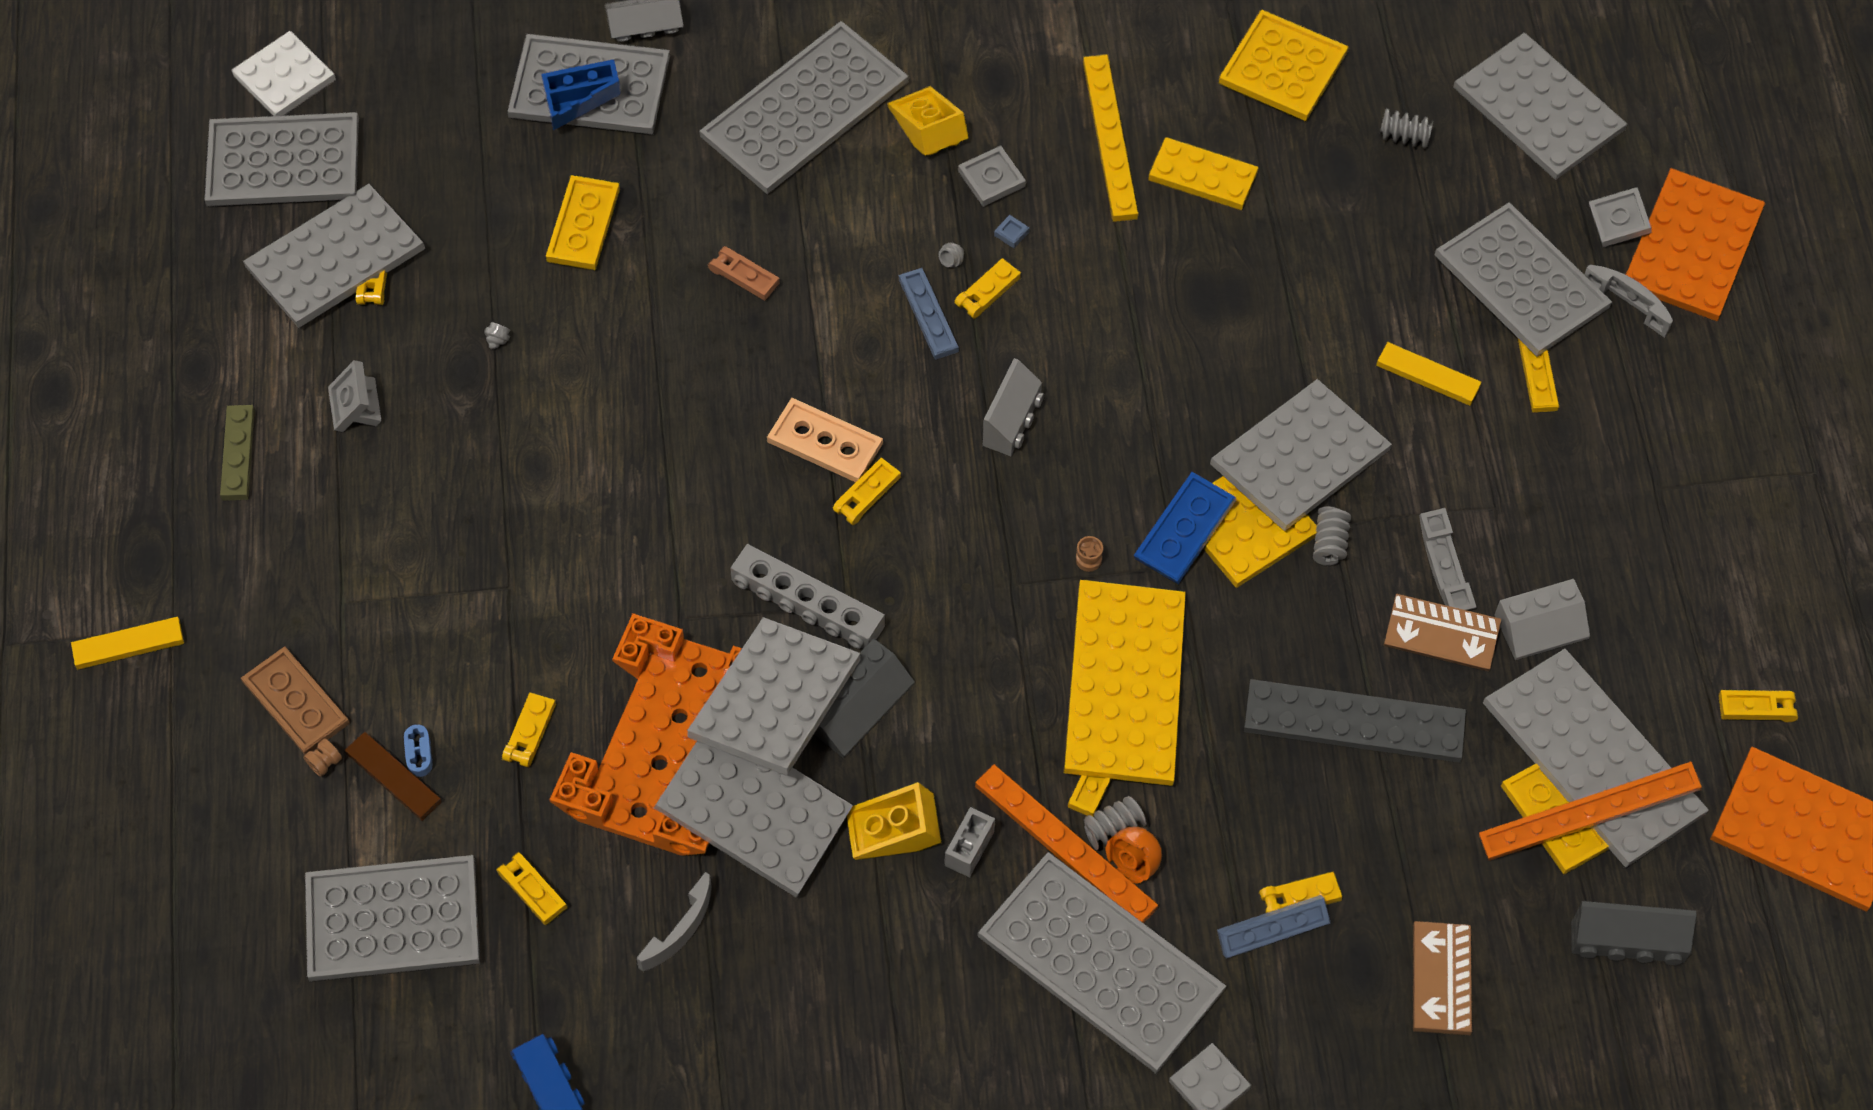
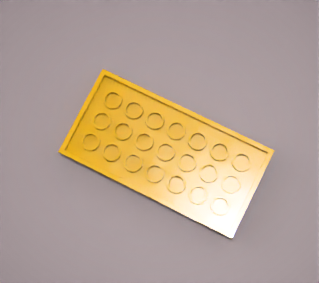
(1125, 683)

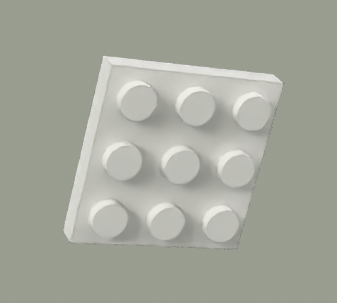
(283, 74)

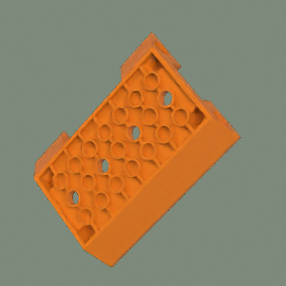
(645, 734)

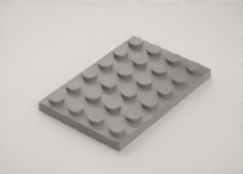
(639, 73)
(1540, 105)
(282, 159)
(333, 255)
(1523, 279)
(1300, 454)
(774, 696)
(754, 813)
(391, 918)

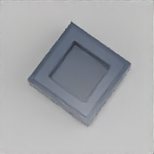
(1011, 231)

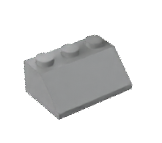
(643, 17)
(1012, 409)
(1543, 619)

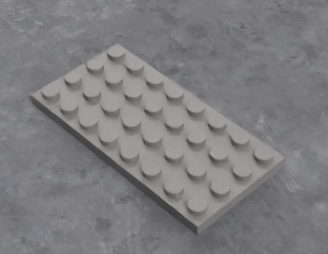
(803, 107)
(1589, 748)
(1102, 962)

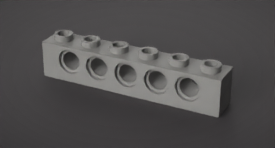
(823, 597)

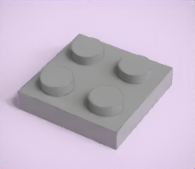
(991, 176)
(1620, 217)
(1210, 1081)

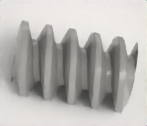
(1406, 128)
(1331, 536)
(1113, 820)

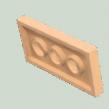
(828, 455)

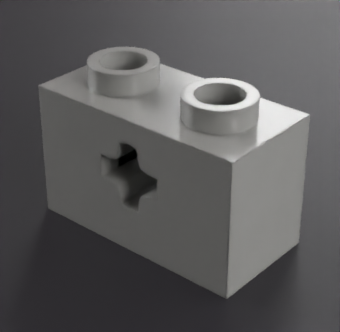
(969, 842)

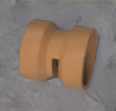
(1087, 548)
(322, 757)

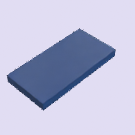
(1185, 527)

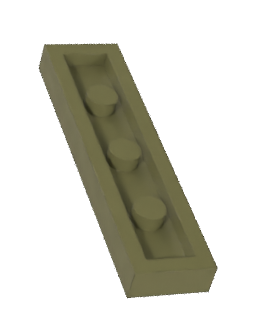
(237, 452)

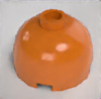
(1134, 853)

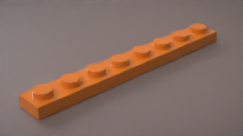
(1590, 811)
(1064, 843)

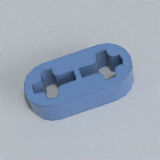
(423, 750)

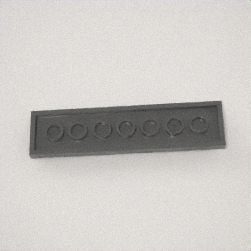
(1355, 720)

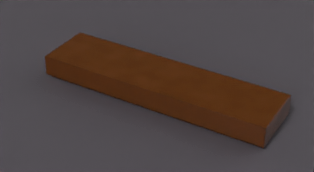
(393, 776)

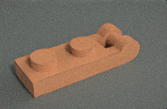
(744, 273)

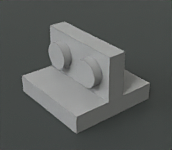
(354, 398)

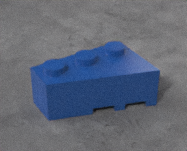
(579, 90)
(545, 1076)

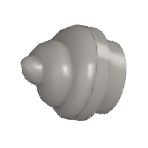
(951, 255)
(496, 335)

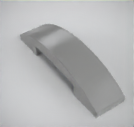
(1633, 293)
(1444, 560)
(657, 951)

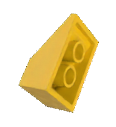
(929, 120)
(894, 823)

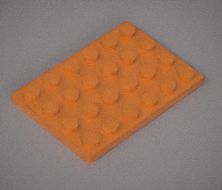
(1695, 243)
(1801, 827)

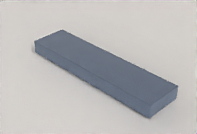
(928, 313)
(1273, 926)

